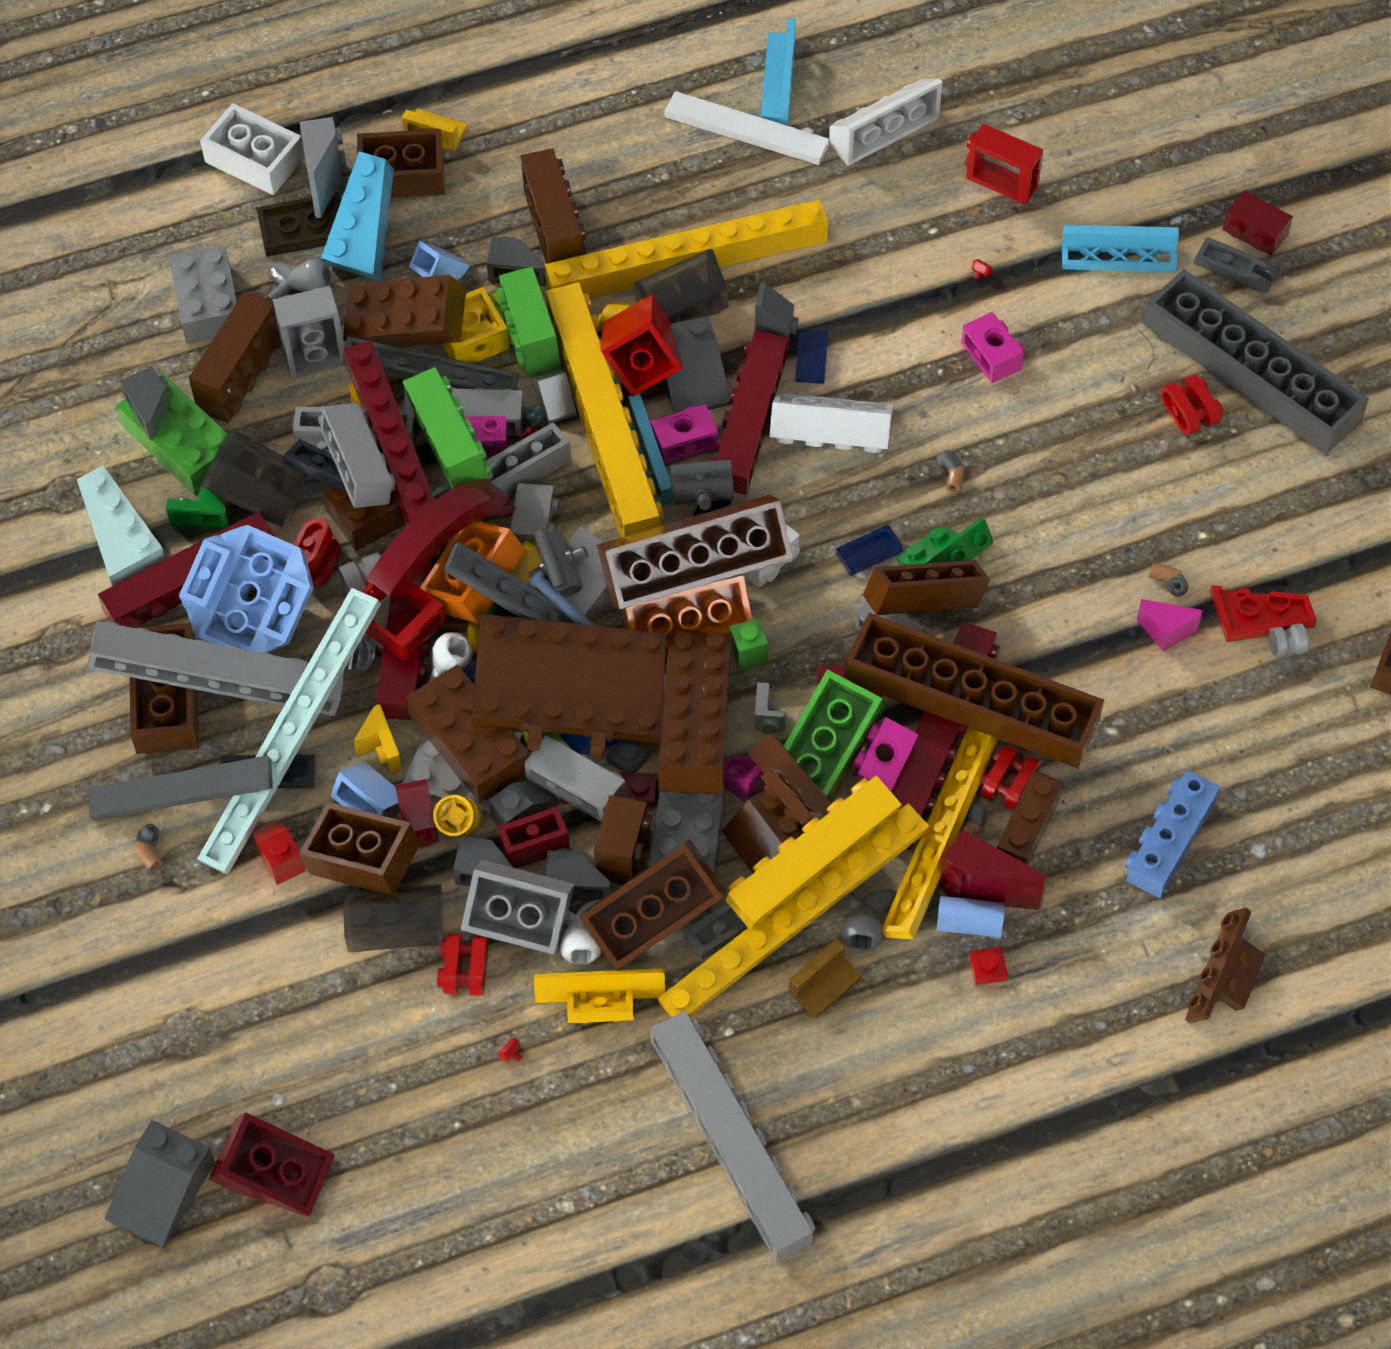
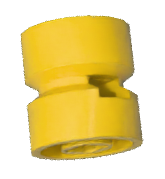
(457, 816)

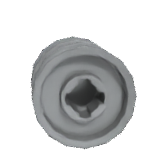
(355, 575)

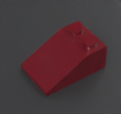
(986, 873)
(271, 1165)

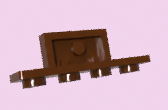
(789, 782)
(1229, 971)

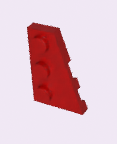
(1254, 614)

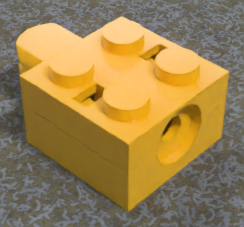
(482, 330)

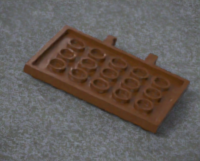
(569, 680)

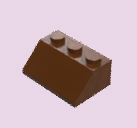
(760, 829)

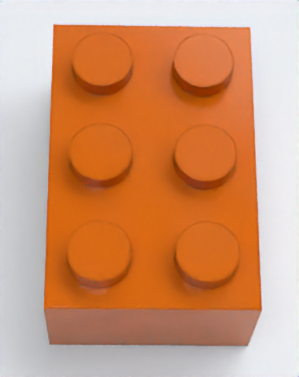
(487, 540)

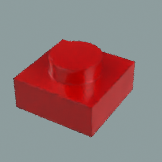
(988, 965)

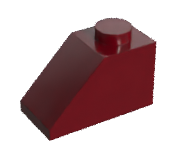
(417, 809)

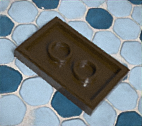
(293, 225)

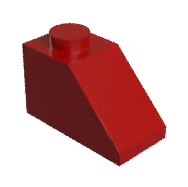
(278, 851)

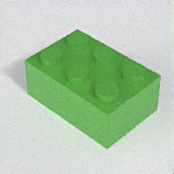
(528, 322)

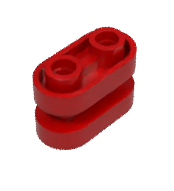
(1191, 404)
(320, 549)
(1004, 762)
(451, 976)

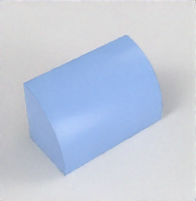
(435, 261)
(366, 790)
(970, 916)

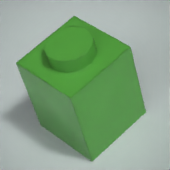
(748, 644)

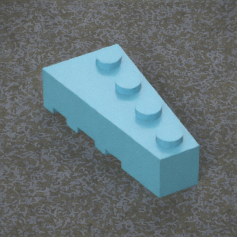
(361, 220)

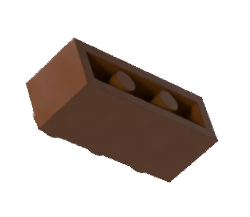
(1031, 817)

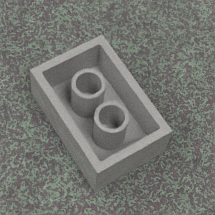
(203, 291)
(310, 331)
(517, 907)

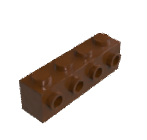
(926, 587)

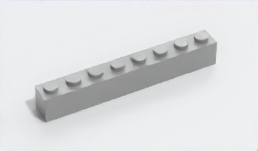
(199, 665)
(732, 1137)

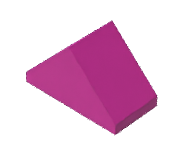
(1168, 622)
(743, 777)

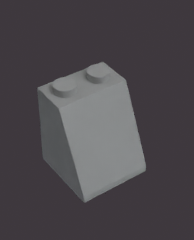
(594, 596)

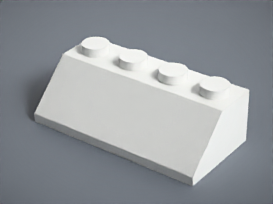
(886, 120)
(831, 421)

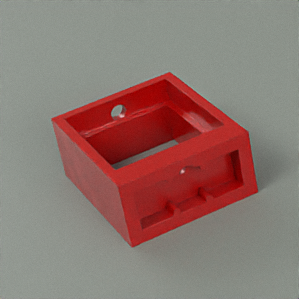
(1009, 150)
(417, 631)

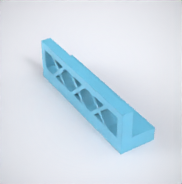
(779, 74)
(1119, 242)
(650, 450)

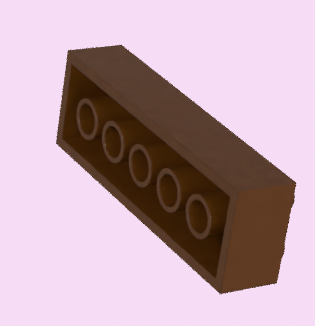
(695, 551)
(695, 712)

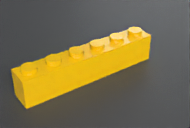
(812, 852)

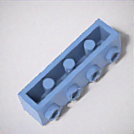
(1172, 833)

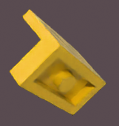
(451, 129)

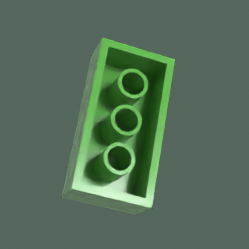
(446, 428)
(184, 440)
(833, 730)

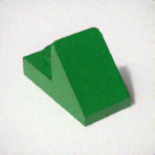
(205, 513)

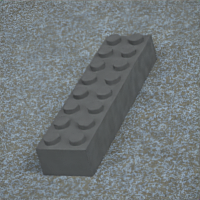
(1255, 361)

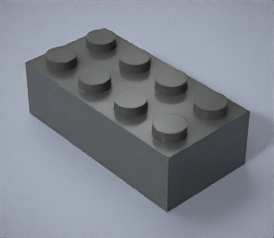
(689, 817)

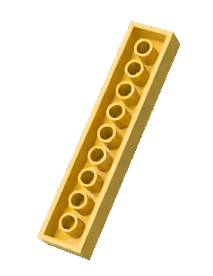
(602, 413)

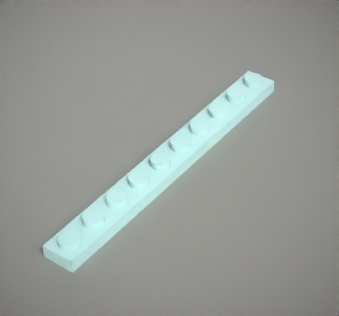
(292, 727)

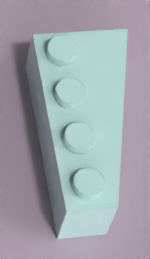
(119, 530)

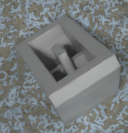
(555, 395)

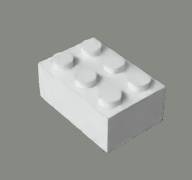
(252, 149)

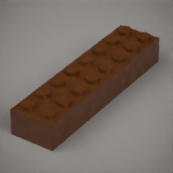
(973, 690)

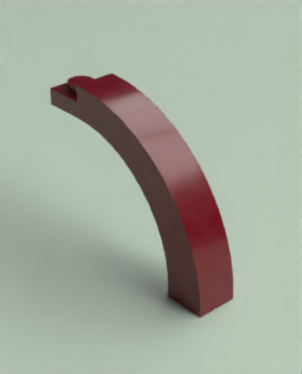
(433, 529)

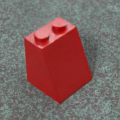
(641, 345)

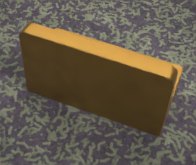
(823, 979)

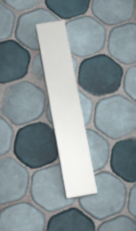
(747, 128)

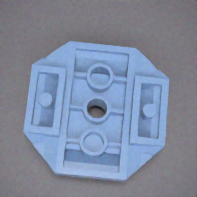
(220, 586)

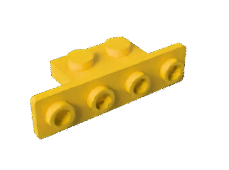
(599, 994)

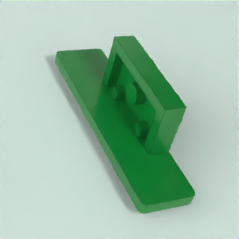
(948, 545)

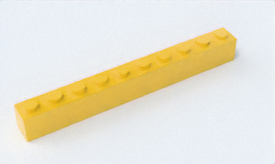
(730, 240)

